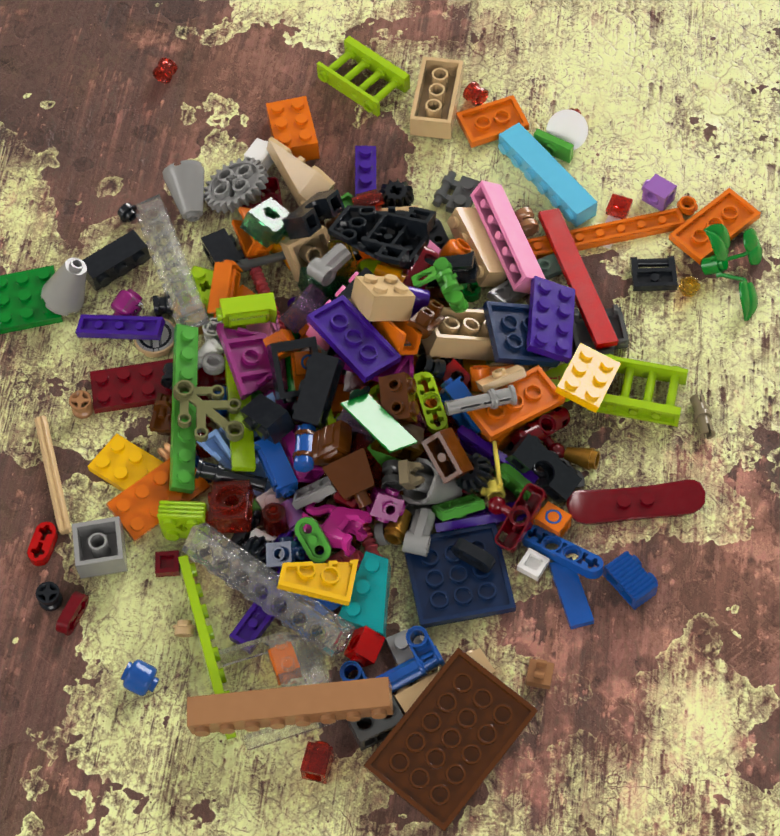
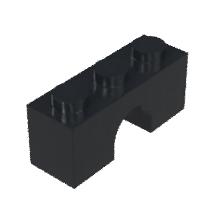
(307, 217)
(560, 478)

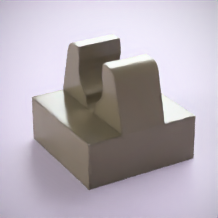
(407, 474)

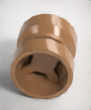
(526, 219)

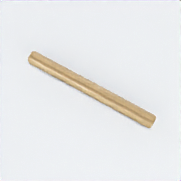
(52, 475)

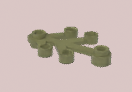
(207, 408)

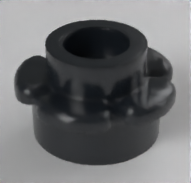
(127, 212)

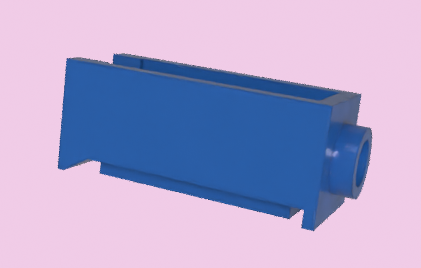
(455, 390)
(276, 468)

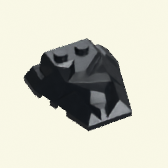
(385, 235)

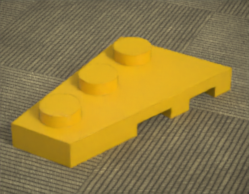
(322, 581)

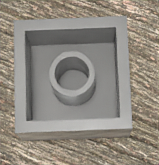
(99, 547)

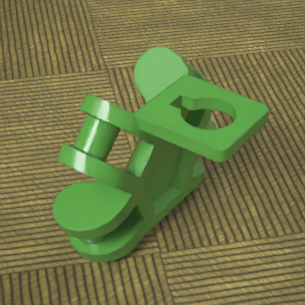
(447, 281)

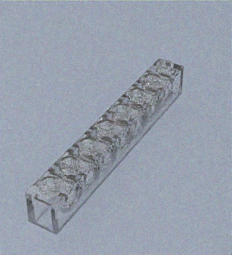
(171, 262)
(317, 616)

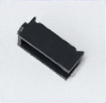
(464, 266)

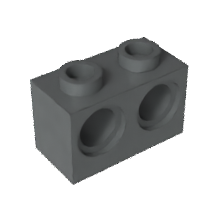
(377, 731)

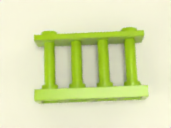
(366, 60)
(645, 409)

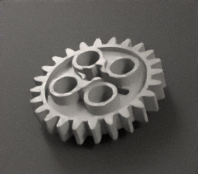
(235, 185)

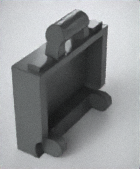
(616, 318)

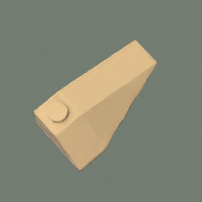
(299, 177)

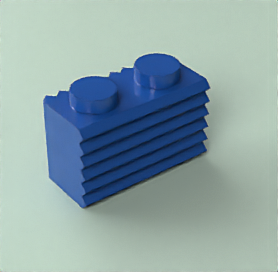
(630, 579)

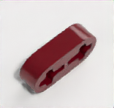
(72, 613)

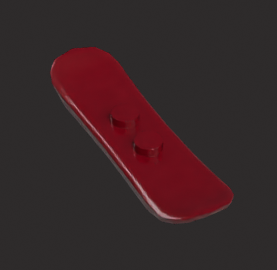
(636, 503)

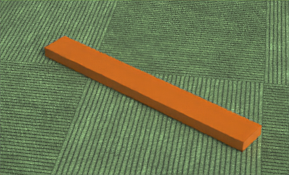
(615, 231)

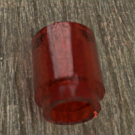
(369, 198)
(274, 519)

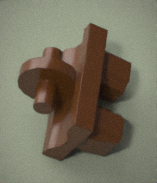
(427, 318)
(161, 415)

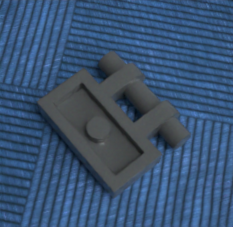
(461, 194)

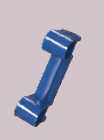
(425, 659)

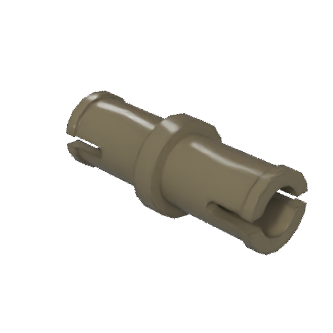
(702, 416)

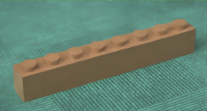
(289, 706)

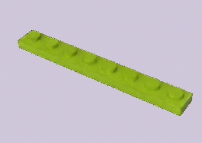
(205, 632)

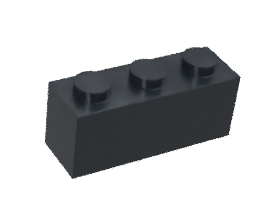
(115, 260)
(317, 390)

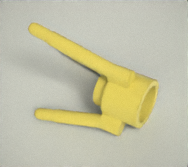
(495, 486)

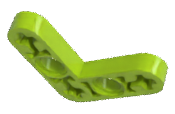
(422, 397)

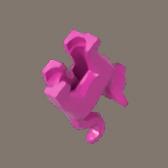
(340, 525)

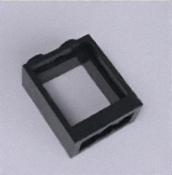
(281, 347)

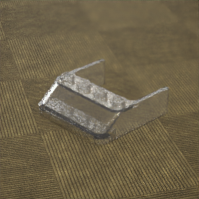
(296, 665)

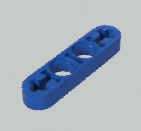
(565, 547)

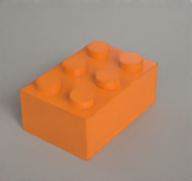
(293, 126)

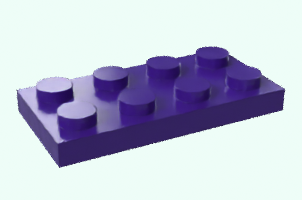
(551, 319)
(353, 338)

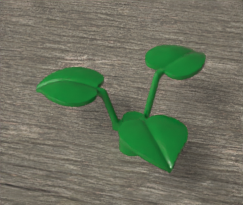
(718, 264)

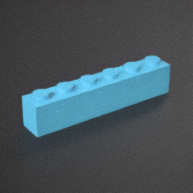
(547, 175)

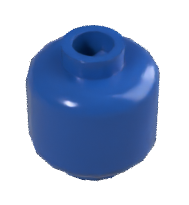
(140, 677)

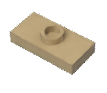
(501, 377)

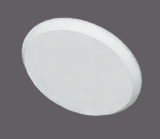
(569, 127)

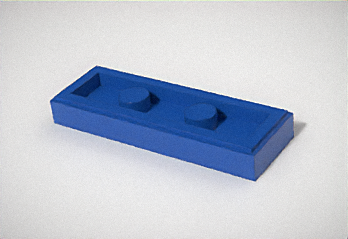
(571, 596)

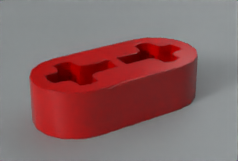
(38, 541)

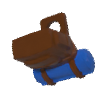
(321, 446)

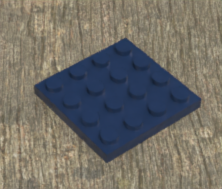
(453, 590)

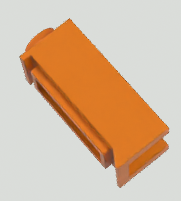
(250, 246)
(224, 283)
(400, 336)

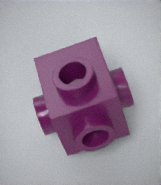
(386, 504)

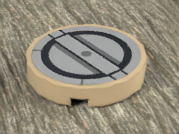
(160, 347)

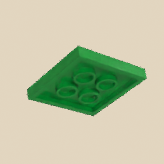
(22, 302)

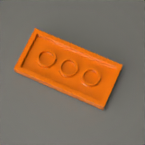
(726, 209)
(534, 398)
(139, 502)

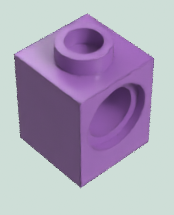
(658, 192)

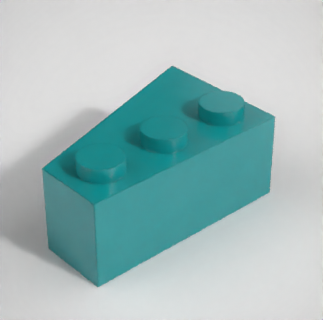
(370, 595)

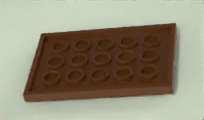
(450, 739)

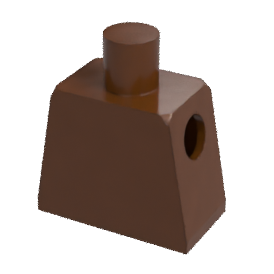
(352, 477)

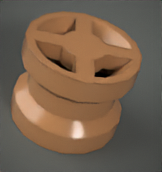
(76, 401)

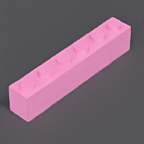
(506, 235)

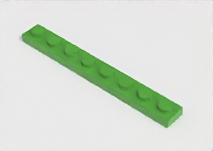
(182, 439)

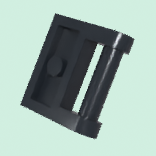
(653, 278)

